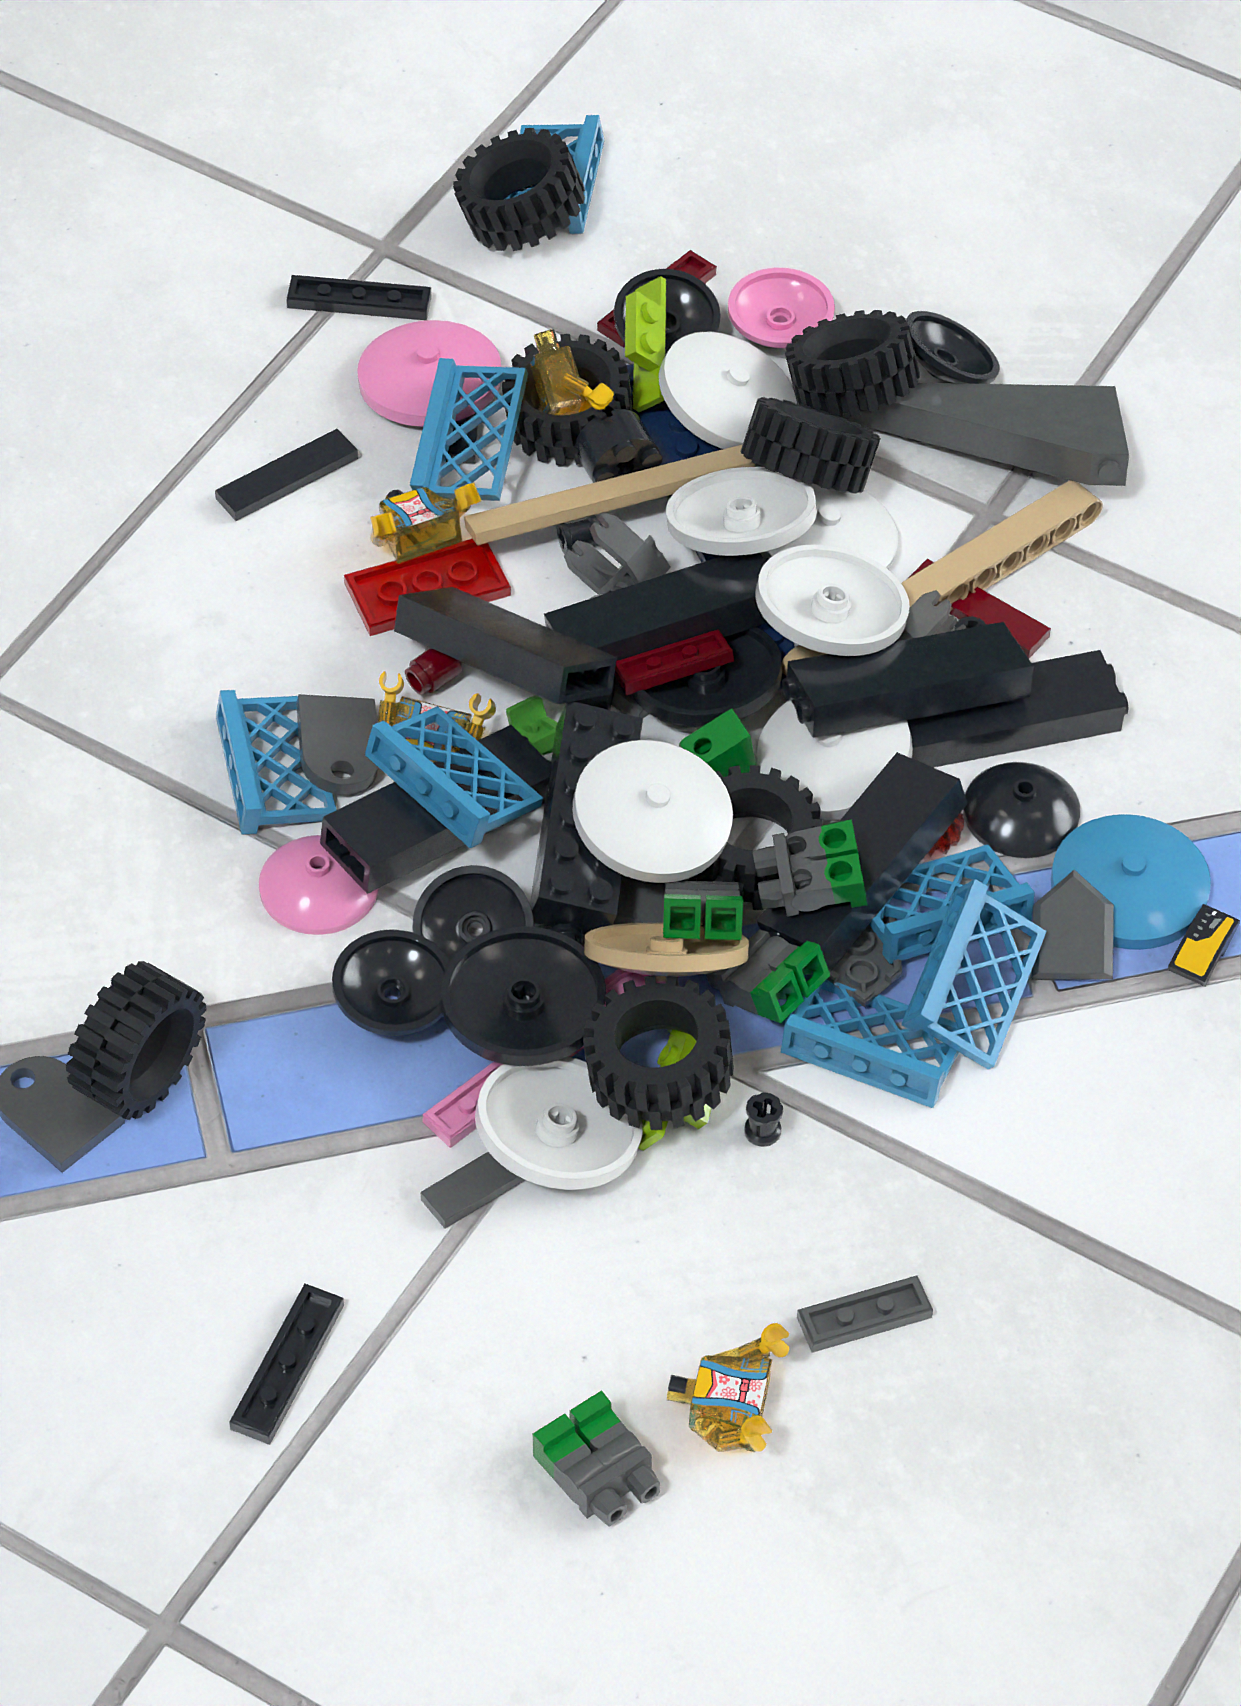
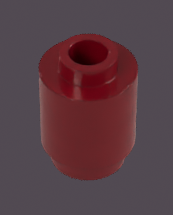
(431, 671)

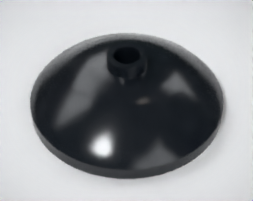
(689, 304)
(951, 350)
(1019, 822)
(468, 897)
(385, 966)

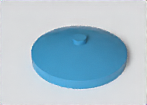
(1142, 869)

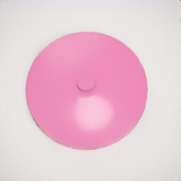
(402, 364)

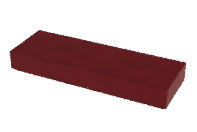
(673, 662)

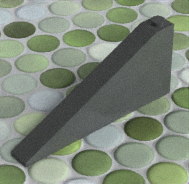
(1041, 428)

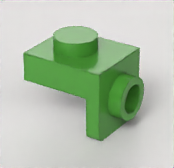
(531, 721)

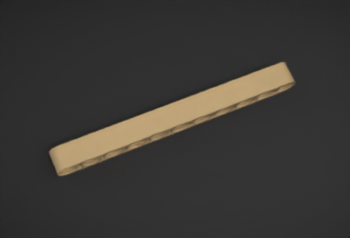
(999, 549)

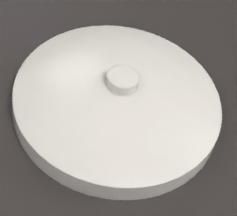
(715, 384)
(740, 511)
(851, 523)
(832, 600)
(833, 765)
(652, 811)
(551, 1127)

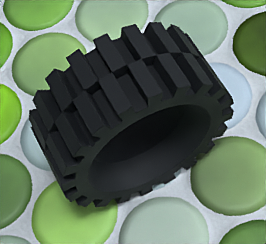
(509, 167)
(853, 362)
(557, 434)
(810, 445)
(765, 798)
(136, 1040)
(665, 1091)

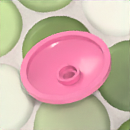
(778, 305)
(309, 897)

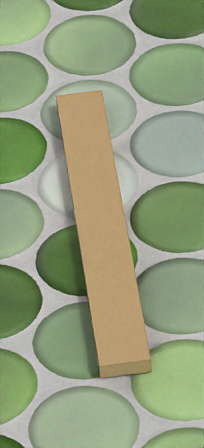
(598, 496)

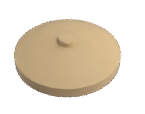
(644, 951)

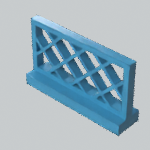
(586, 155)
(440, 420)
(243, 770)
(437, 787)
(917, 931)
(944, 962)
(866, 1058)

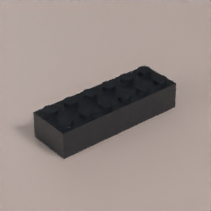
(568, 878)

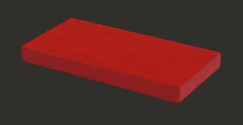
(460, 566)

